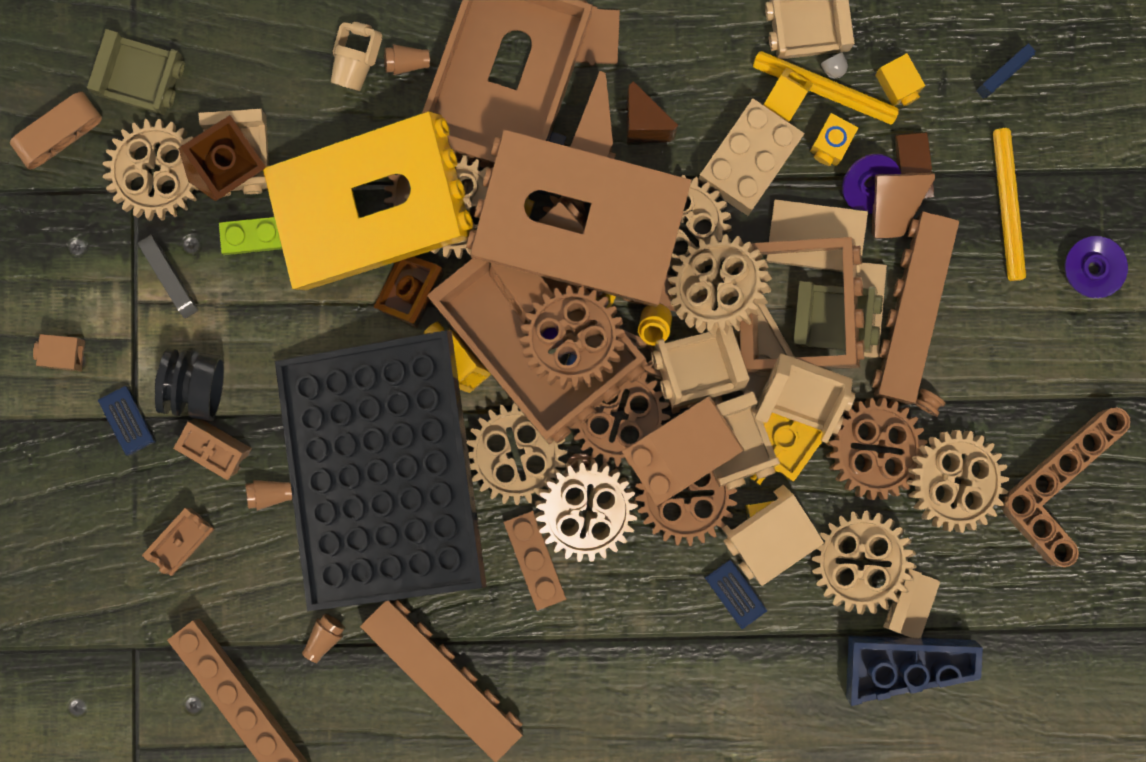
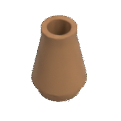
(405, 59)
(267, 493)
(323, 637)

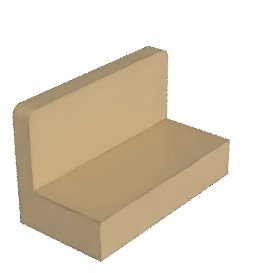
(912, 611)

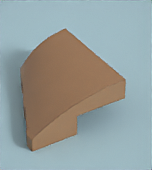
(897, 202)

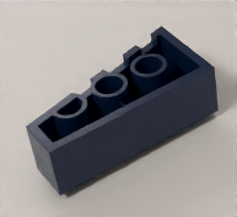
(908, 665)

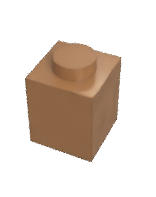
(59, 352)

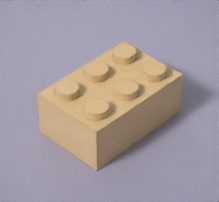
(750, 156)

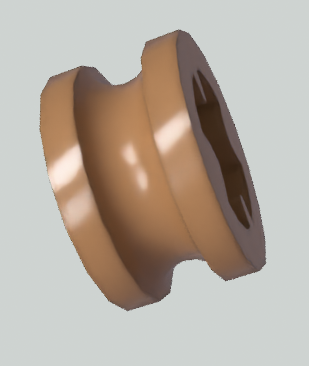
(929, 402)

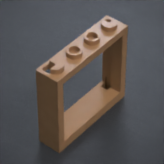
(853, 316)

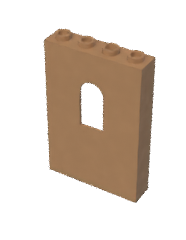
(482, 109)
(627, 229)
(493, 333)

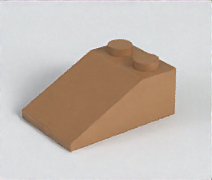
(594, 129)
(683, 451)

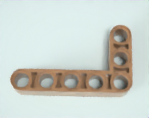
(1057, 479)

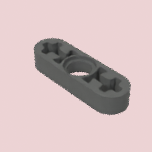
(168, 276)

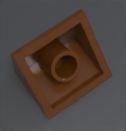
(646, 119)
(220, 159)
(407, 290)

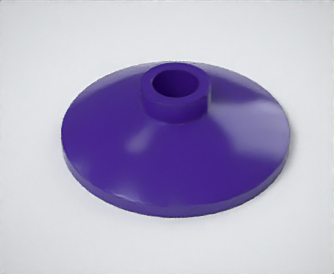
(855, 191)
(1106, 256)

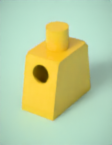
(469, 368)

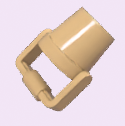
(351, 65)

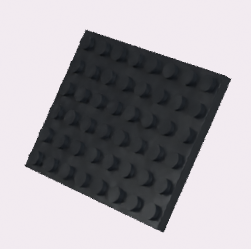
(380, 472)

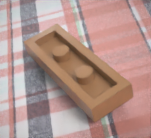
(534, 561)

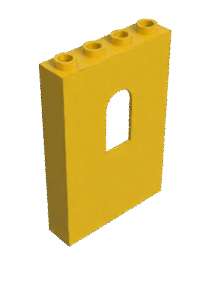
(319, 215)

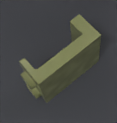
(136, 73)
(822, 317)

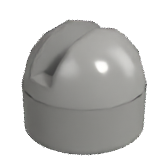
(835, 66)

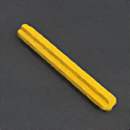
(830, 89)
(1009, 204)

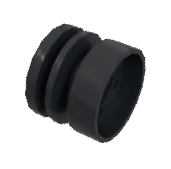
(182, 383)

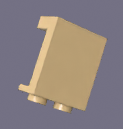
(809, 27)
(254, 127)
(699, 367)
(806, 395)
(758, 452)
(773, 538)

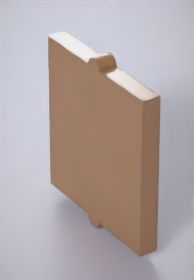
(601, 38)

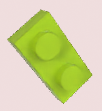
(249, 236)

